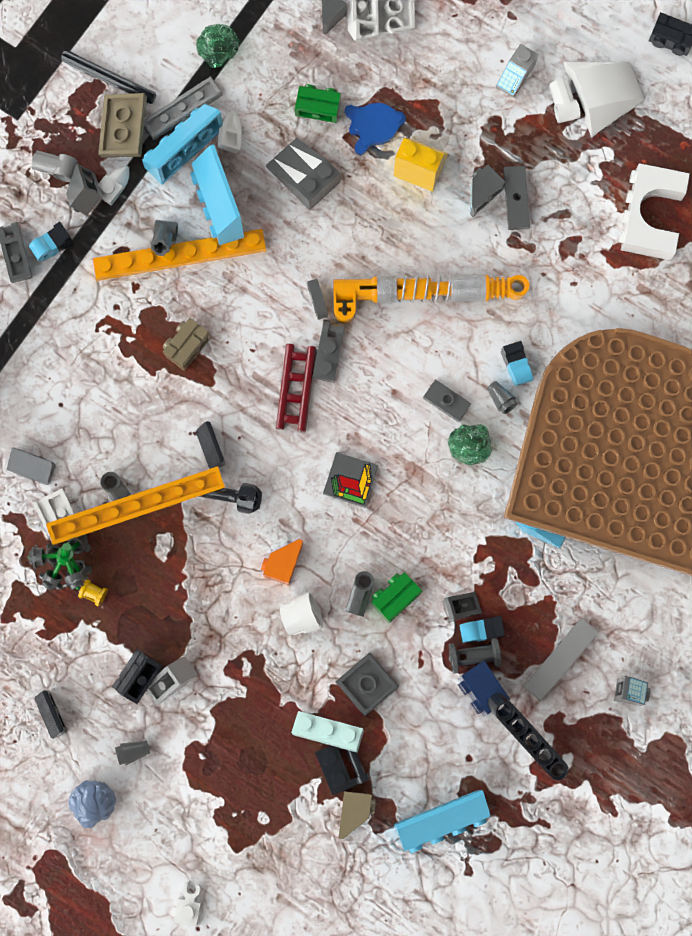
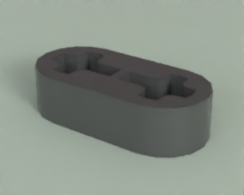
(317, 299)

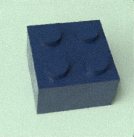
(480, 685)

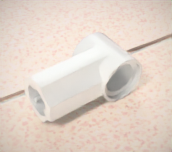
(565, 106)

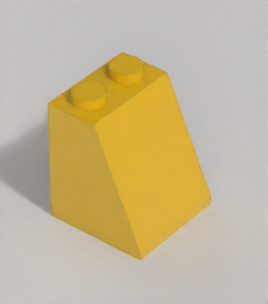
(419, 163)

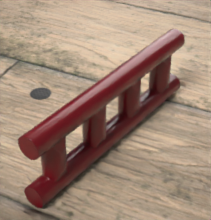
(286, 397)

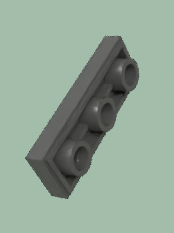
(516, 186)

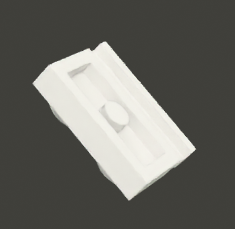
(53, 507)

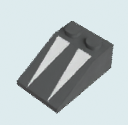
(304, 172)

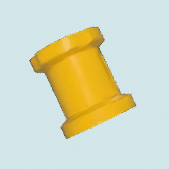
(93, 593)

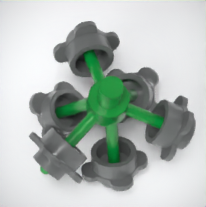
(59, 557)

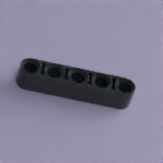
(524, 728)

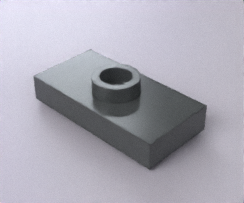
(447, 400)

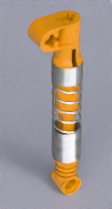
(390, 289)

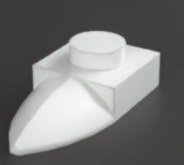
(230, 133)
(114, 184)

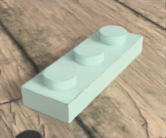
(327, 731)

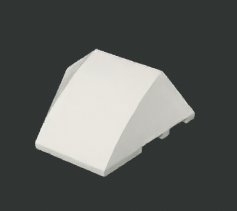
(379, 17)
(604, 91)

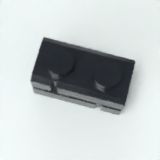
(672, 34)
(137, 676)

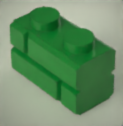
(318, 103)
(395, 597)

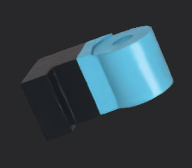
(51, 243)
(517, 363)
(482, 630)

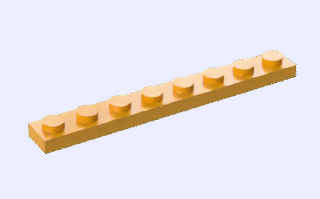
(179, 255)
(134, 505)

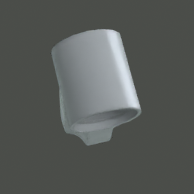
(59, 166)

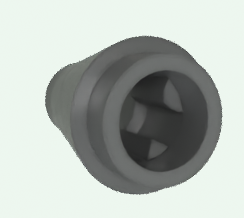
(501, 397)
(131, 751)

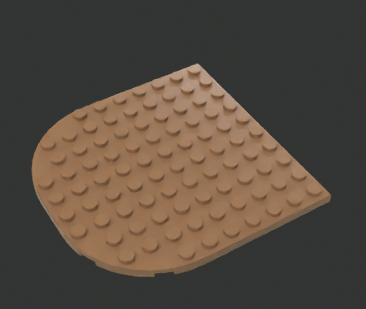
(612, 448)

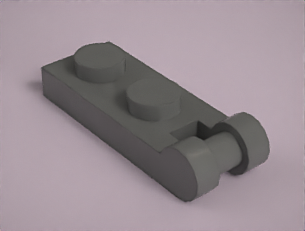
(14, 253)
(328, 352)

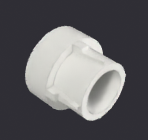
(301, 615)

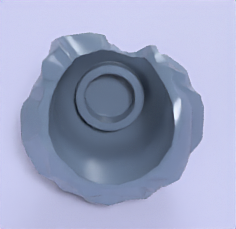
(92, 802)

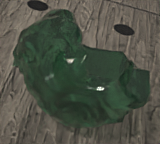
(217, 44)
(470, 444)

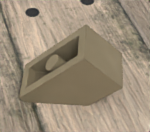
(355, 812)

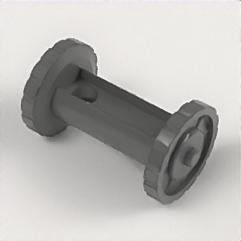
(475, 655)

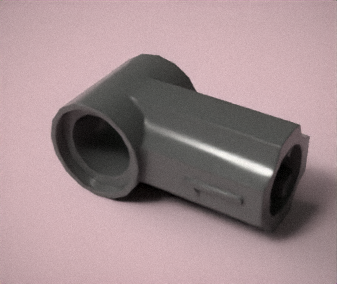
(164, 234)
(119, 491)
(359, 596)

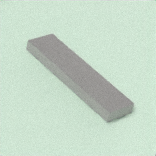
(181, 108)
(560, 659)

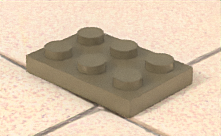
(122, 125)

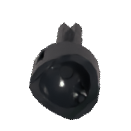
(239, 497)

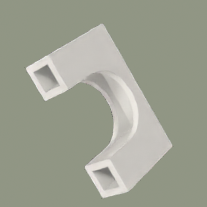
(637, 234)

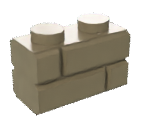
(186, 343)

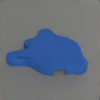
(374, 124)

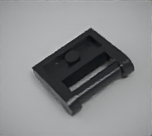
(335, 769)

